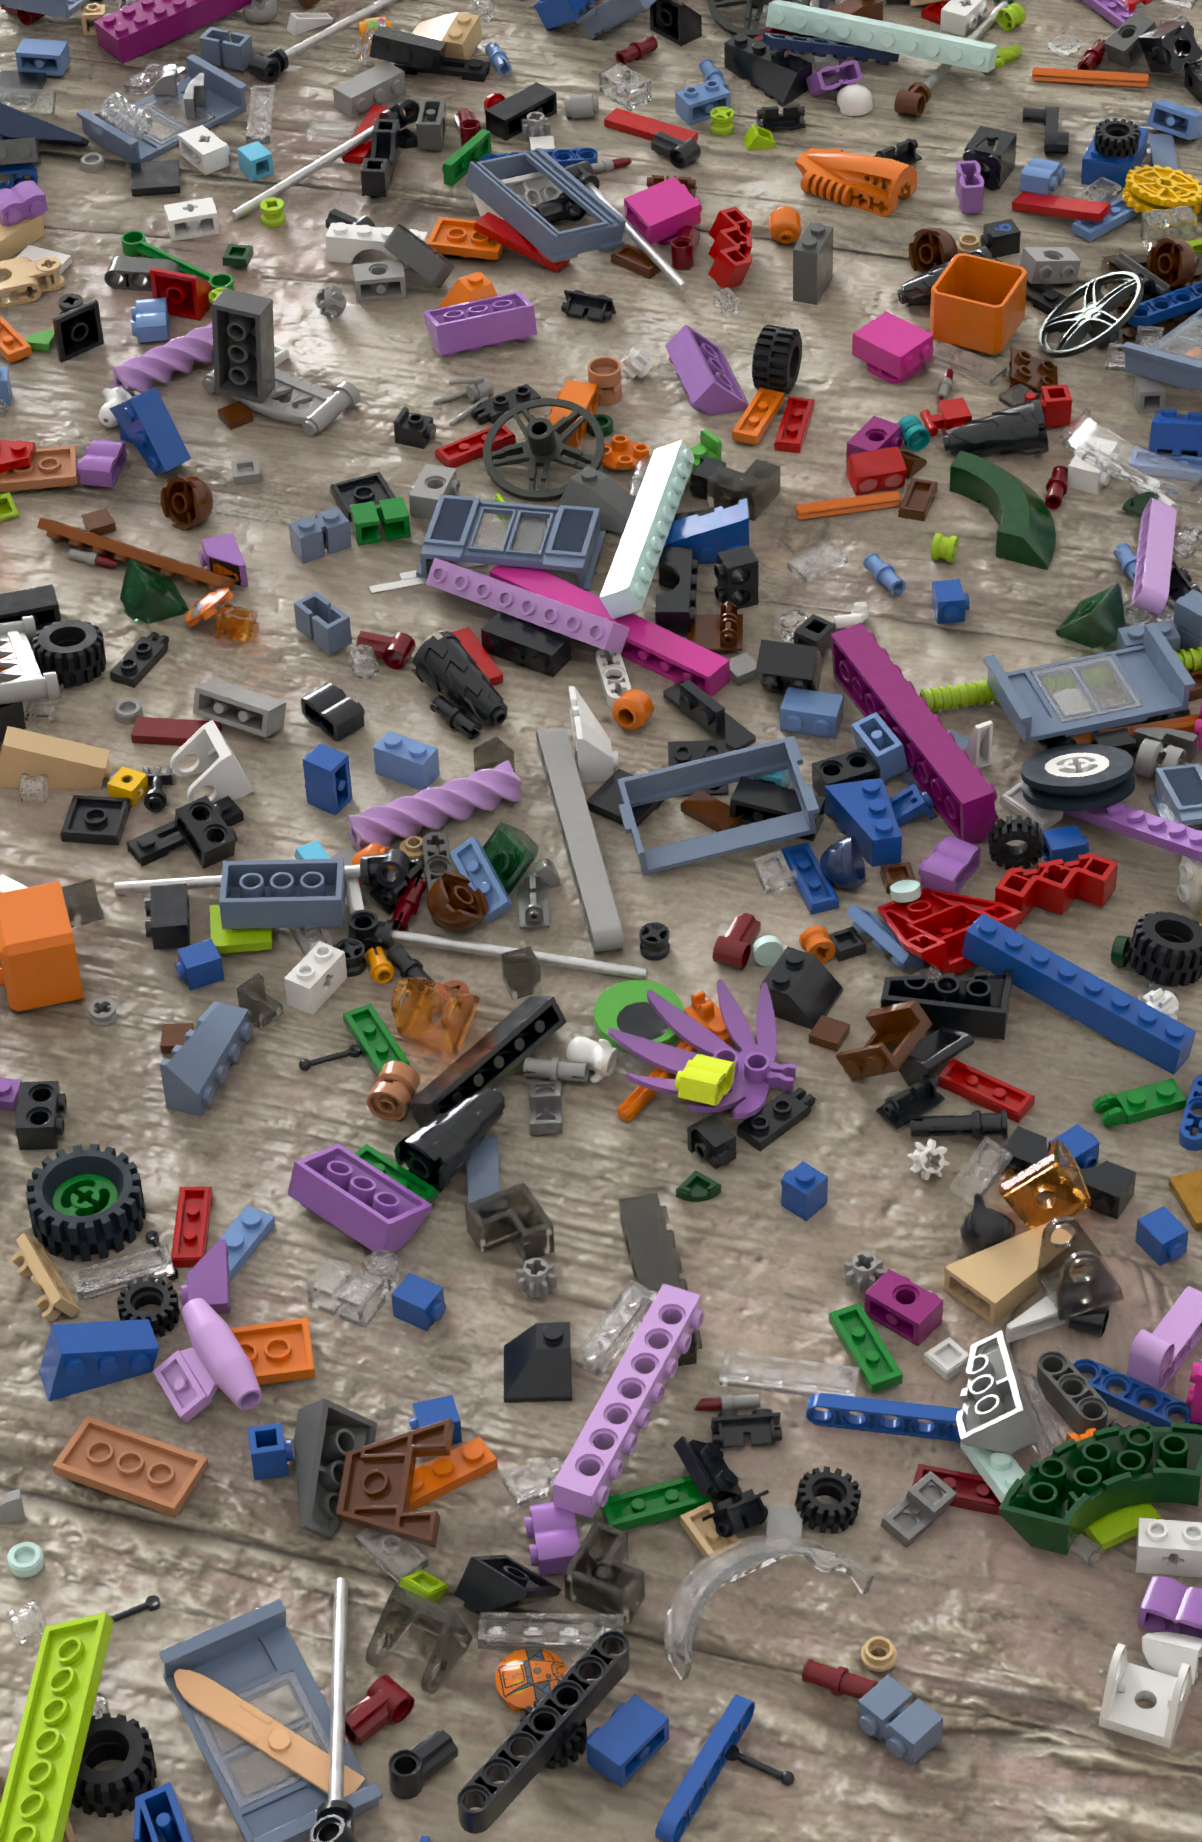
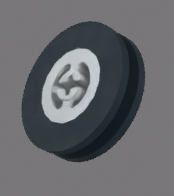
(1078, 777)

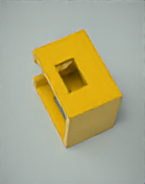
(121, 787)

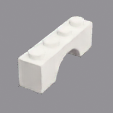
(347, 240)

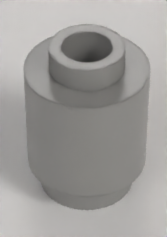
(581, 106)

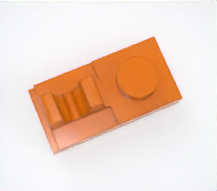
(708, 1015)

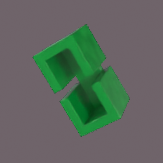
(390, 512)

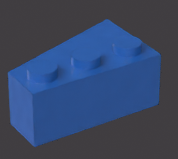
(558, 12)
(152, 431)
(1176, 432)
(712, 532)
(867, 814)
(96, 1355)
(160, 1817)

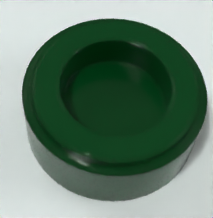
(605, 423)
(1120, 951)

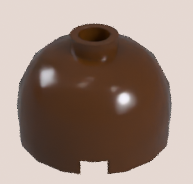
(931, 249)
(1172, 261)
(186, 501)
(455, 903)

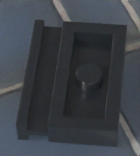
(708, 1469)

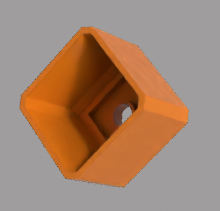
(978, 303)
(37, 948)

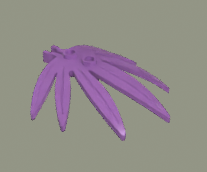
(754, 1066)

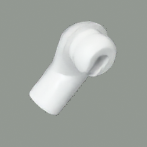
(858, 616)

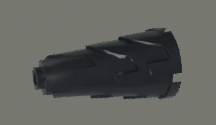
(918, 289)
(1004, 432)
(454, 673)
(449, 1138)

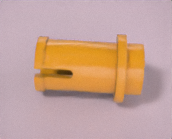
(381, 969)

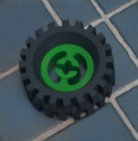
(86, 1202)

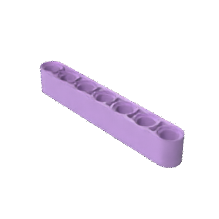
(1154, 557)

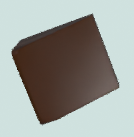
(913, 463)

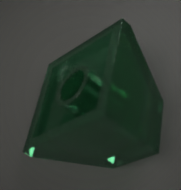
(150, 594)
(1095, 619)
(510, 854)

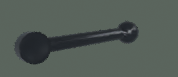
(354, 1051)
(152, 1238)
(152, 1603)
(786, 1778)

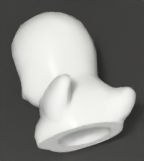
(113, 397)
(599, 1056)

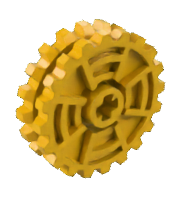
(1161, 189)

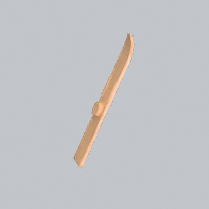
(261, 1731)

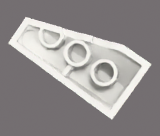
(532, 188)
(591, 743)

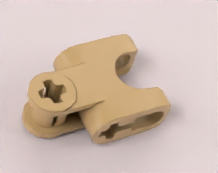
(28, 279)

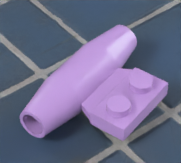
(213, 1362)

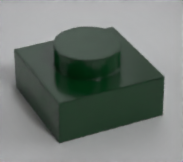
(237, 255)

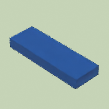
(810, 879)

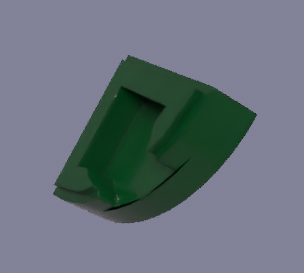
(1137, 504)
(698, 1188)

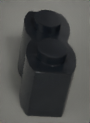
(333, 711)

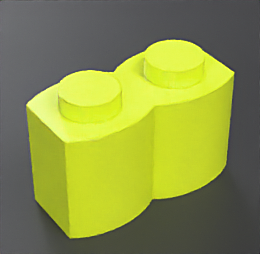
(705, 1079)

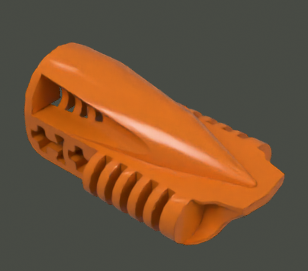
(848, 175)

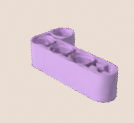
(1159, 1354)

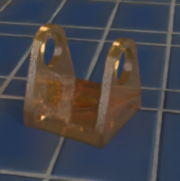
(421, 1001)
(1055, 1174)

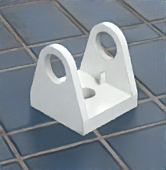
(216, 761)
(1128, 1684)

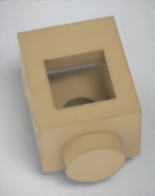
(90, 14)

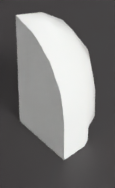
(1169, 1650)

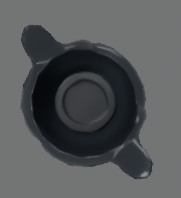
(985, 1226)

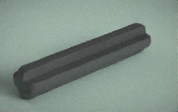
(1126, 263)

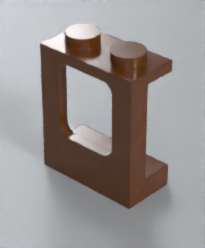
(893, 1025)

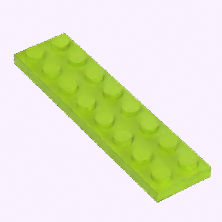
(54, 1730)

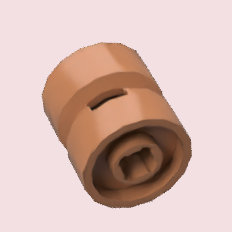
(607, 376)
(393, 1091)

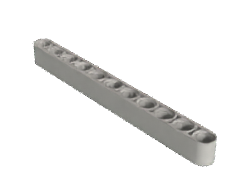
(580, 841)

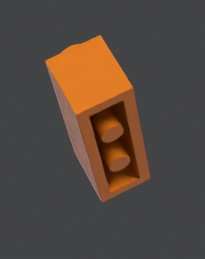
(579, 393)

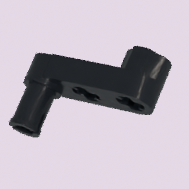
(1054, 141)

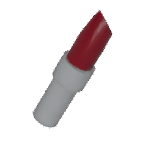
(610, 165)
(945, 385)
(92, 558)
(729, 1403)

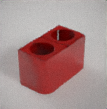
(876, 470)

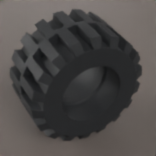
(777, 358)
(71, 650)
(1167, 949)
(115, 1788)

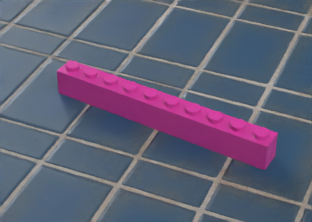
(645, 643)

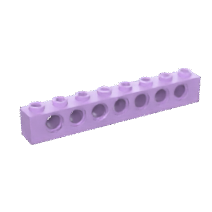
(528, 606)
(628, 1401)

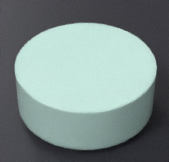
(905, 891)
(767, 950)
(25, 1559)

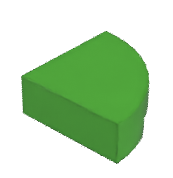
(42, 340)

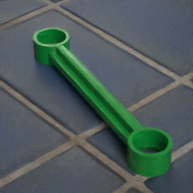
(135, 244)

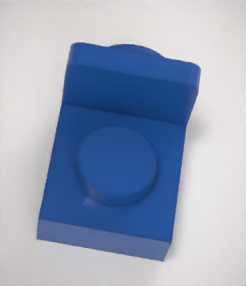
(910, 804)

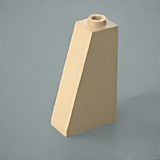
(19, 236)
(64, 761)
(1001, 1275)

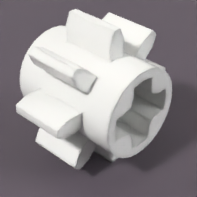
(636, 362)
(1162, 1001)
(937, 1160)

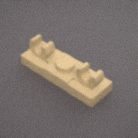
(36, 1261)

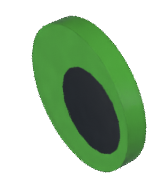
(628, 1010)

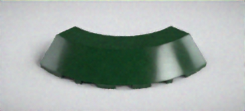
(1025, 522)
(1101, 1476)

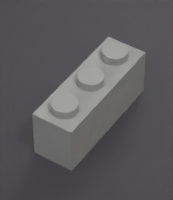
(369, 88)
(239, 707)

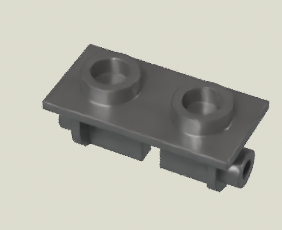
(533, 902)

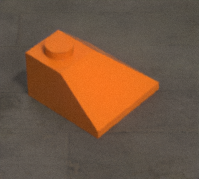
(469, 288)

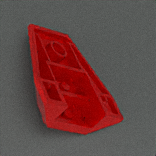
(937, 925)

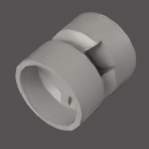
(1151, 756)

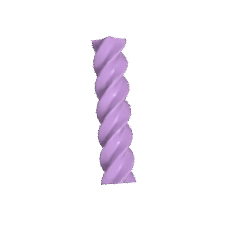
(163, 361)
(435, 806)

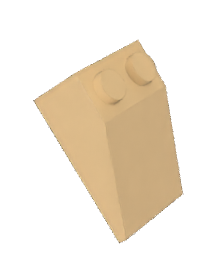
(458, 29)

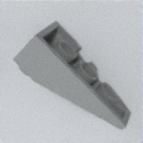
(995, 1403)

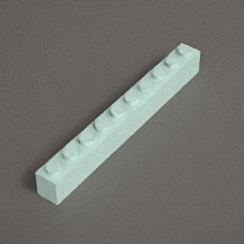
(882, 35)
(647, 530)

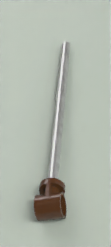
(913, 100)

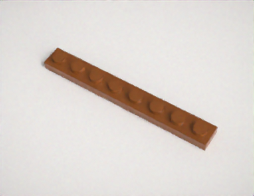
(125, 551)

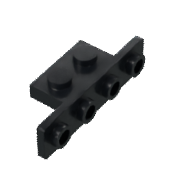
(709, 714)

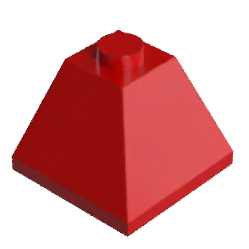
(184, 293)

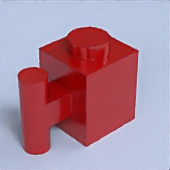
(1055, 403)
(949, 415)

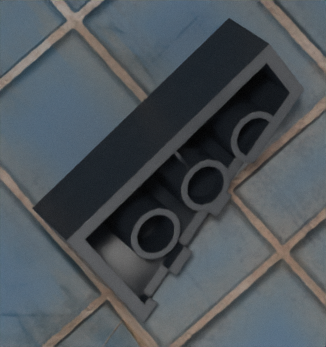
(776, 73)
(965, 1004)

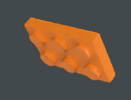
(459, 238)
(278, 1350)

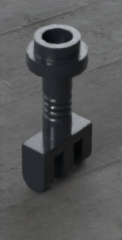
(156, 799)

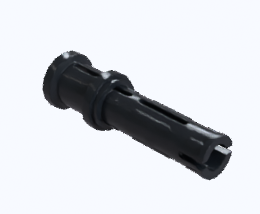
(976, 1125)

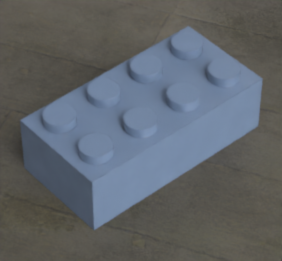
(283, 893)

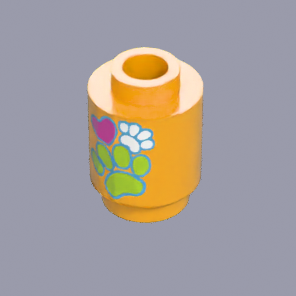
(373, 24)

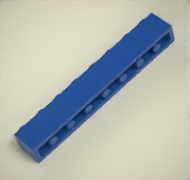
(1079, 994)

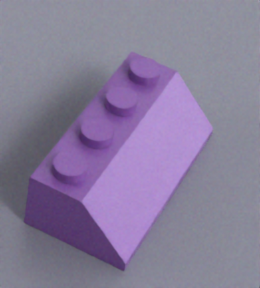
(480, 323)
(705, 373)
(357, 1198)

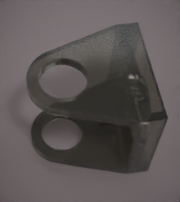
(1075, 1272)
(409, 1609)

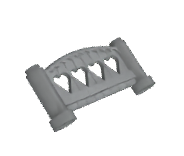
(325, 403)
(22, 665)

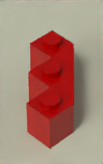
(730, 247)
(1058, 883)

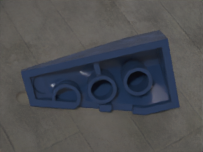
(17, 125)

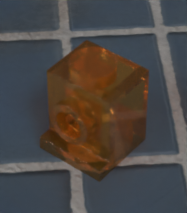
(236, 623)

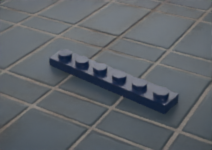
(821, 47)

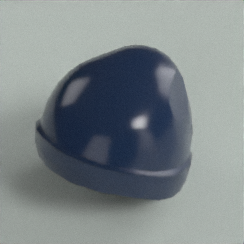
(844, 863)

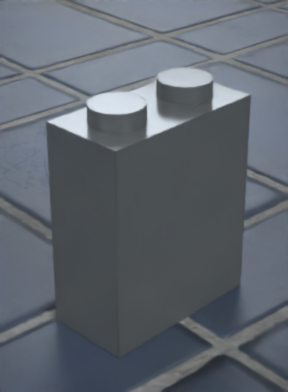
(19, 151)
(813, 263)

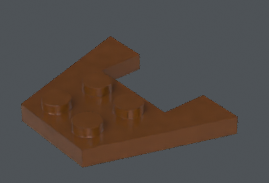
(380, 1481)

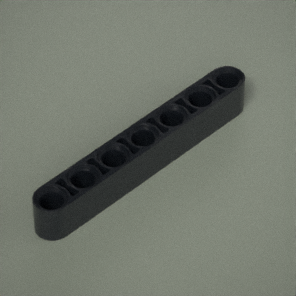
(542, 1745)

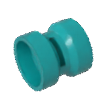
(914, 433)

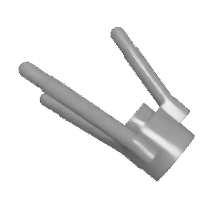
(478, 390)

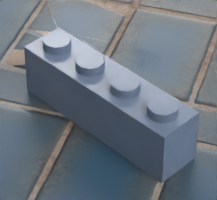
(205, 1058)

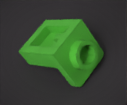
(709, 446)

